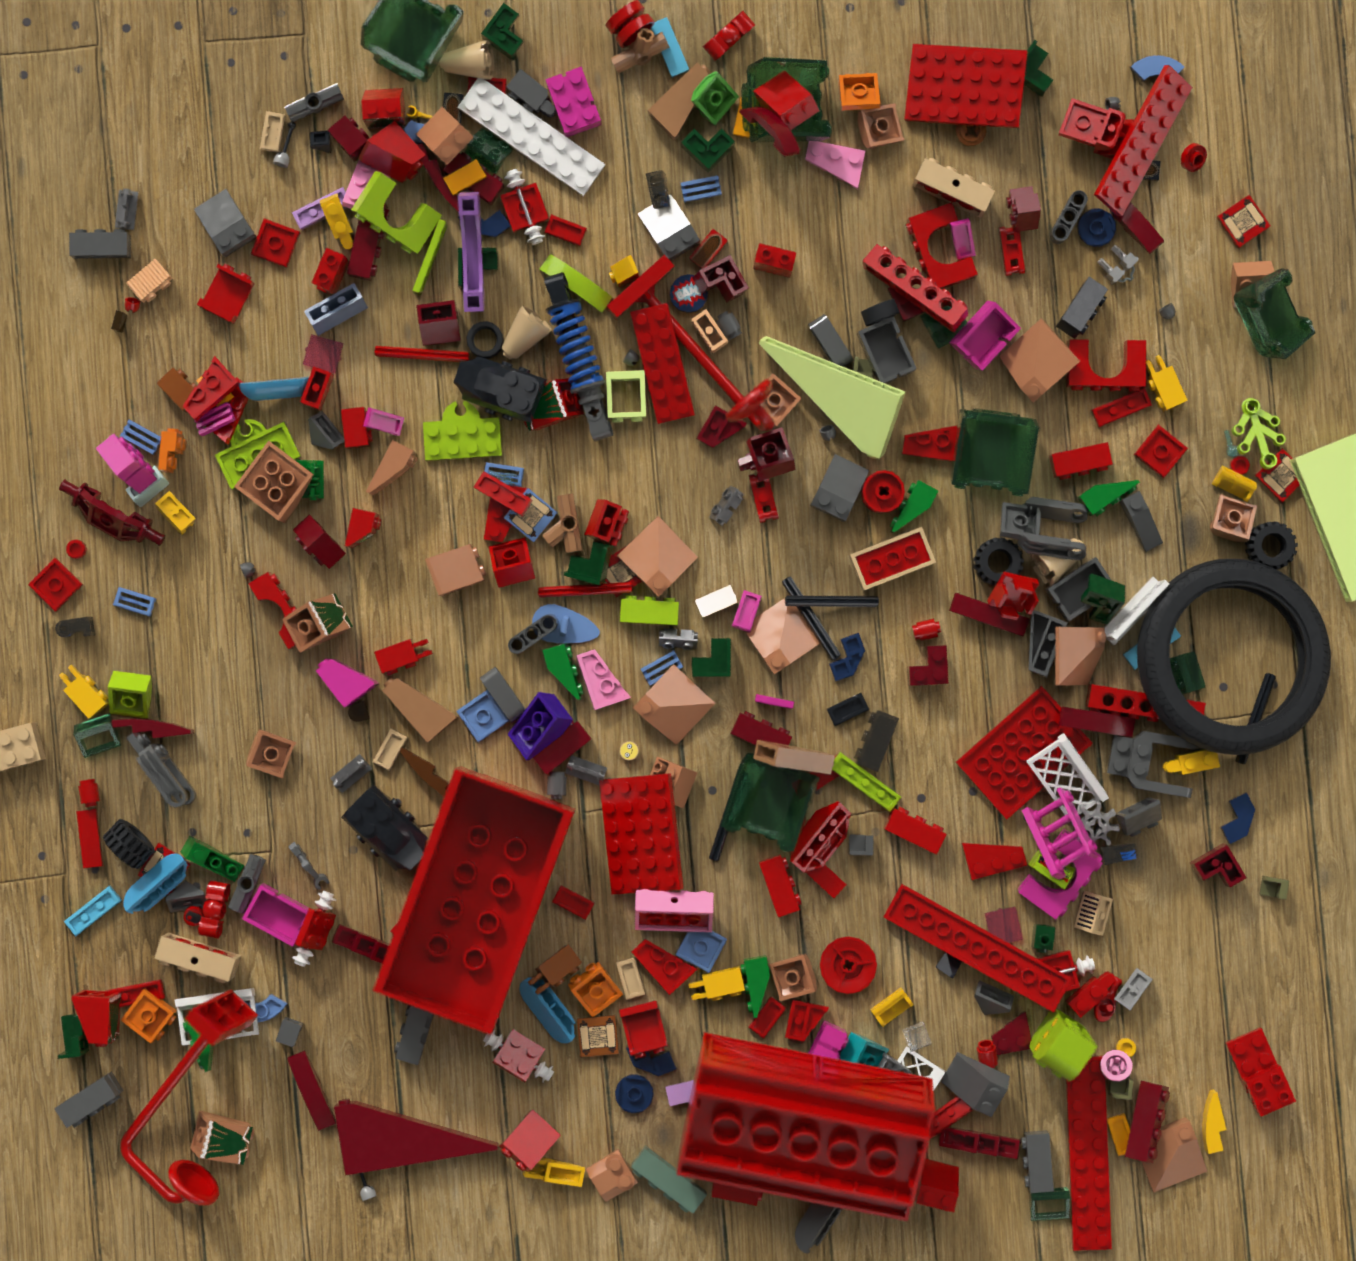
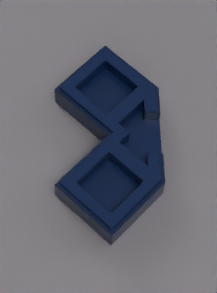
(494, 225)
(847, 666)
(1240, 826)
(656, 1065)

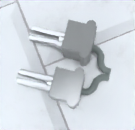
(1127, 262)

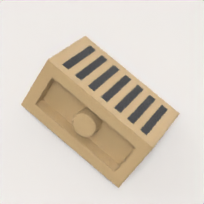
(1093, 913)

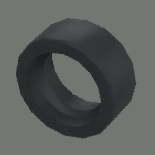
(880, 312)
(485, 325)

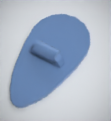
(571, 625)

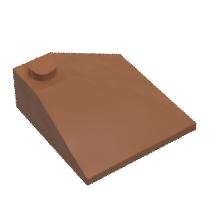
(1038, 360)
(275, 482)
(657, 556)
(781, 636)
(1077, 654)
(674, 704)
(1177, 1156)

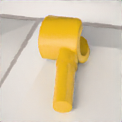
(417, 114)

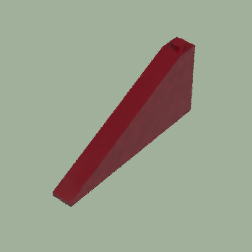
(385, 1139)

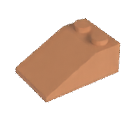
(393, 465)

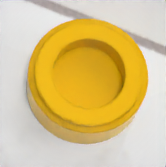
(1126, 1045)

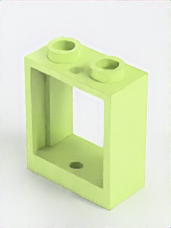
(626, 376)

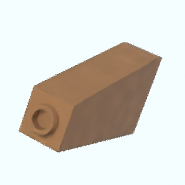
(675, 106)
(421, 711)
(793, 757)

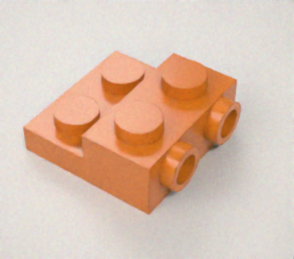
(859, 91)
(171, 443)
(594, 988)
(149, 1016)

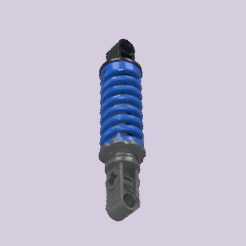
(583, 379)

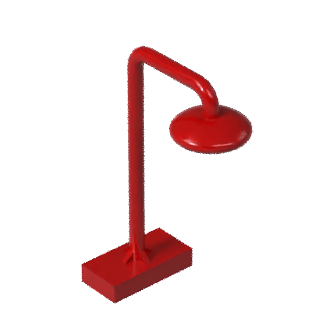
(643, 291)
(214, 1022)

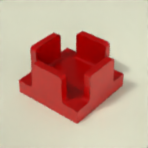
(1014, 594)

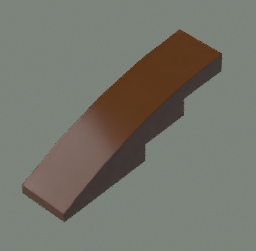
(425, 771)

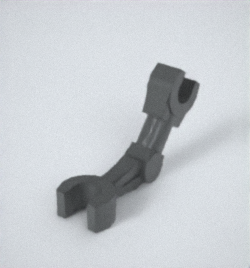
(307, 866)

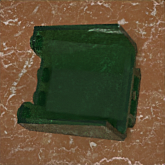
(410, 35)
(808, 74)
(994, 450)
(770, 801)

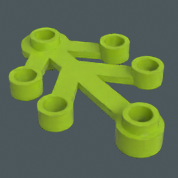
(1258, 430)

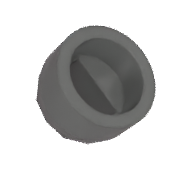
(1112, 102)
(1168, 311)
(631, 358)
(828, 432)
(247, 569)

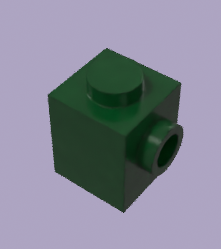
(1043, 937)

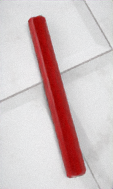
(422, 354)
(590, 589)

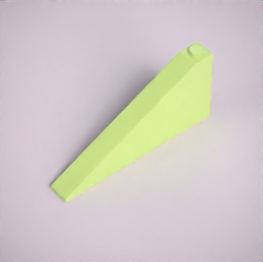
(854, 402)
(1329, 490)

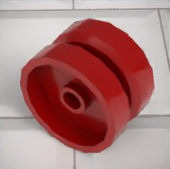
(628, 22)
(890, 483)

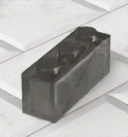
(876, 740)

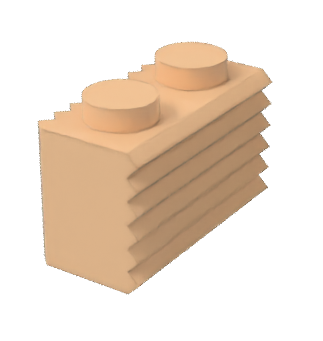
(149, 281)
(709, 331)

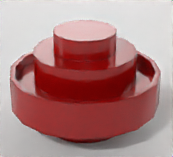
(1193, 157)

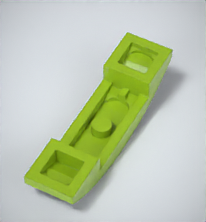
(578, 283)

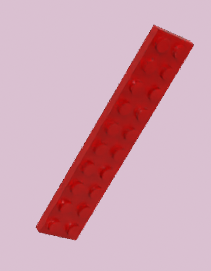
(977, 948)
(1089, 1158)

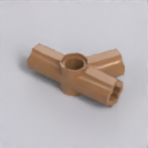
(641, 50)
(559, 531)

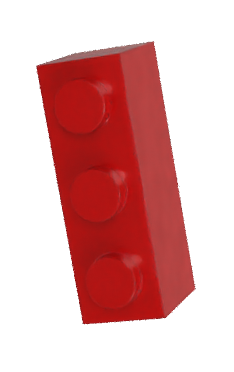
(1081, 461)
(915, 830)
(780, 885)

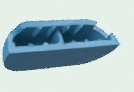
(274, 389)
(155, 884)
(548, 1011)

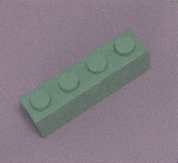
(663, 1176)

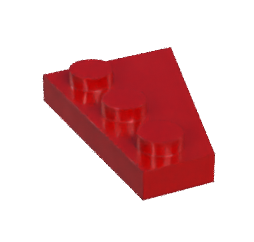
(212, 388)
(237, 405)
(931, 444)
(496, 525)
(992, 859)
(663, 966)

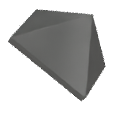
(323, 432)
(184, 897)
(992, 999)

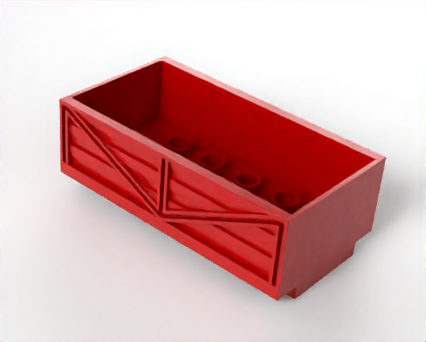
(474, 899)
(806, 1127)

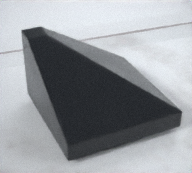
(320, 141)
(949, 965)

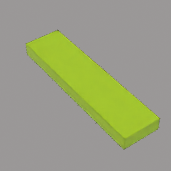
(430, 257)
(865, 782)

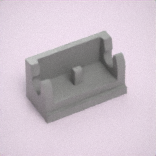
(1133, 989)

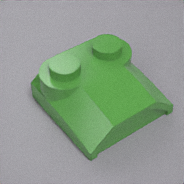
(713, 97)

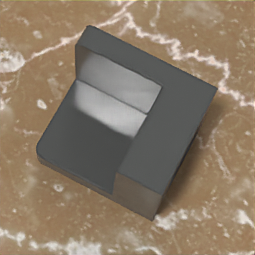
(861, 844)
(289, 1031)

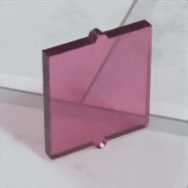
(323, 353)
(1004, 924)

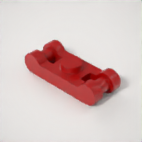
(1011, 251)
(763, 497)

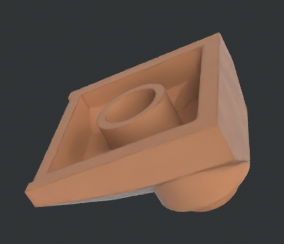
(879, 126)
(780, 401)
(1233, 519)
(270, 753)
(793, 977)
(612, 1175)

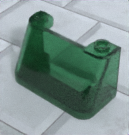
(1272, 316)

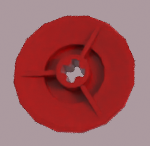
(861, 971)

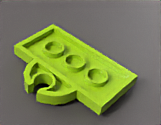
(462, 435)
(245, 448)

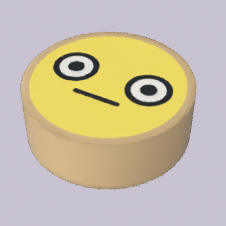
(629, 750)

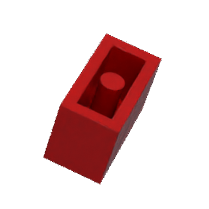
(316, 393)
(353, 427)

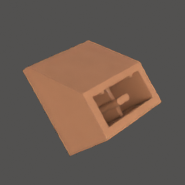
(1247, 273)
(681, 779)

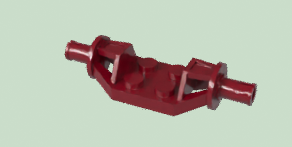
(108, 519)

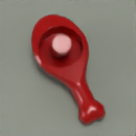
(1106, 1007)

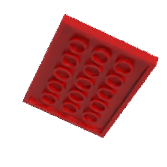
(966, 85)
(1000, 758)
(641, 833)

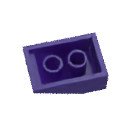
(539, 725)

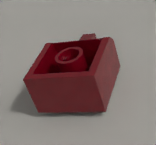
(768, 455)

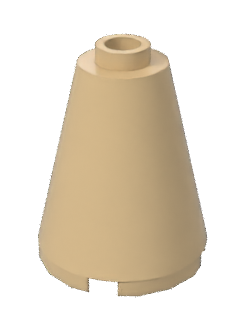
(471, 60)
(524, 333)
(1052, 568)

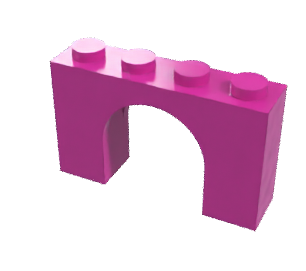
(1054, 900)

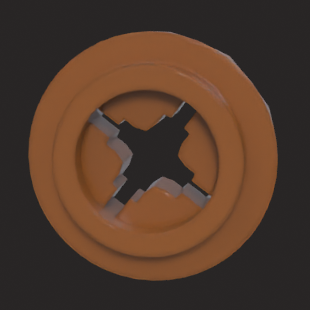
(970, 140)

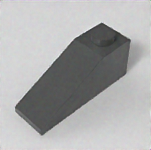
(1141, 520)

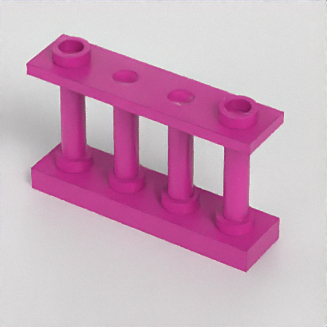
(1042, 833)

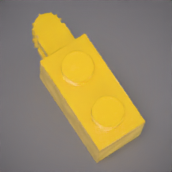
(337, 220)
(1165, 385)
(84, 693)
(1192, 762)
(719, 984)

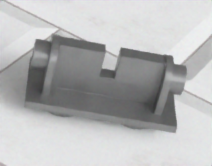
(126, 209)
(720, 511)
(669, 639)
(585, 770)
(350, 773)

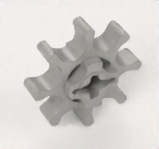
(1103, 825)

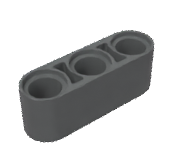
(1072, 208)
(830, 341)
(524, 637)
(503, 694)

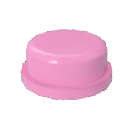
(1116, 1065)

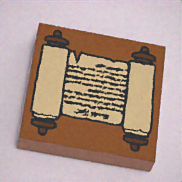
(597, 1035)

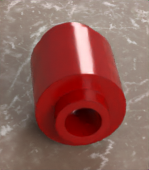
(926, 629)
(88, 792)
(987, 1053)

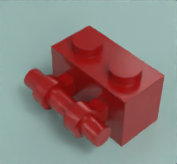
(604, 521)

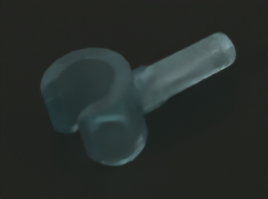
(1231, 449)
(506, 477)

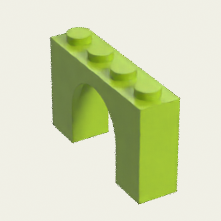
(370, 209)

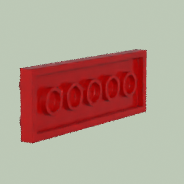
(662, 363)

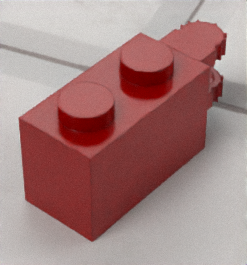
(400, 655)
(1090, 993)

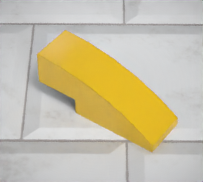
(1212, 1123)
(557, 1172)

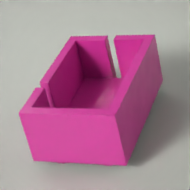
(573, 102)
(980, 335)
(127, 462)
(276, 914)
(829, 1041)

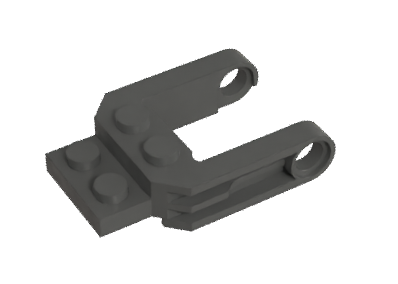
(1023, 523)
(1132, 759)
(162, 770)

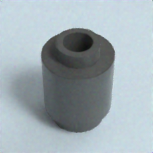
(729, 325)
(556, 785)

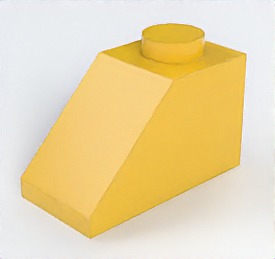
(624, 271)

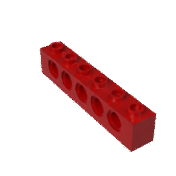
(950, 319)
(1097, 692)

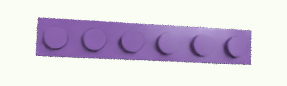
(472, 251)

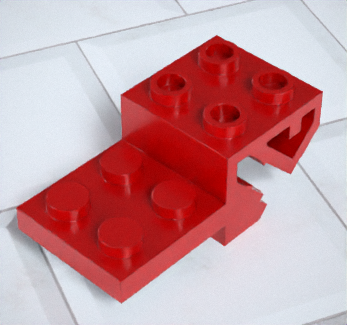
(1095, 127)
(1260, 1072)

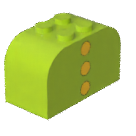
(1062, 1045)

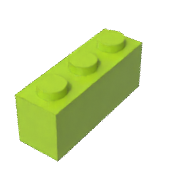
(649, 611)

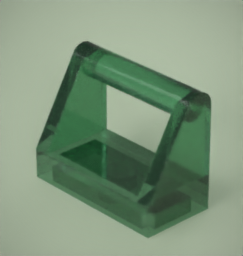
(94, 727)
(1058, 1193)

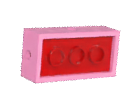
(674, 911)

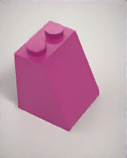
(344, 681)

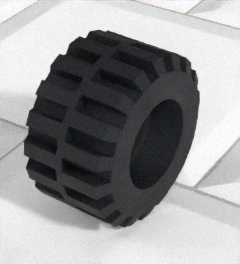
(1286, 540)
(990, 546)
(128, 844)

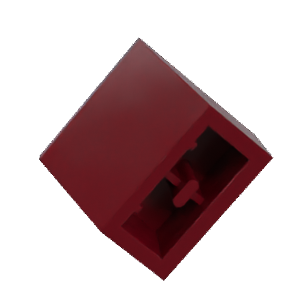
(438, 322)

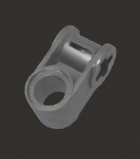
(892, 1064)

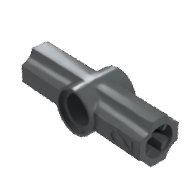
(302, 107)
(252, 872)

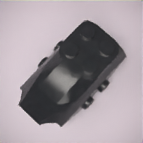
(500, 388)
(386, 829)

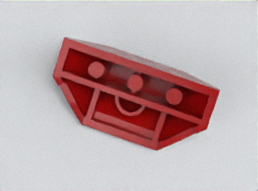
(821, 837)

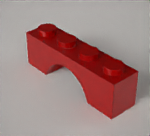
(267, 588)

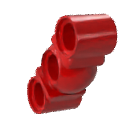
(728, 35)
(214, 909)

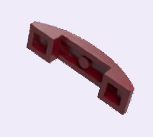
(784, 139)

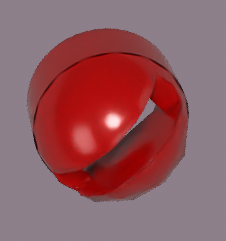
(132, 304)

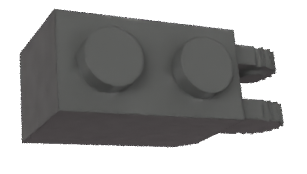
(530, 93)

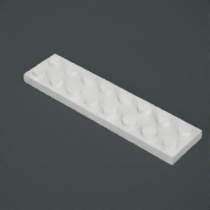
(531, 136)

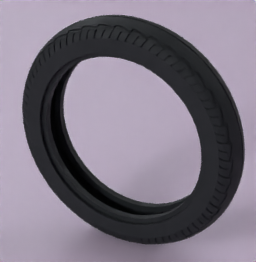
(1310, 640)

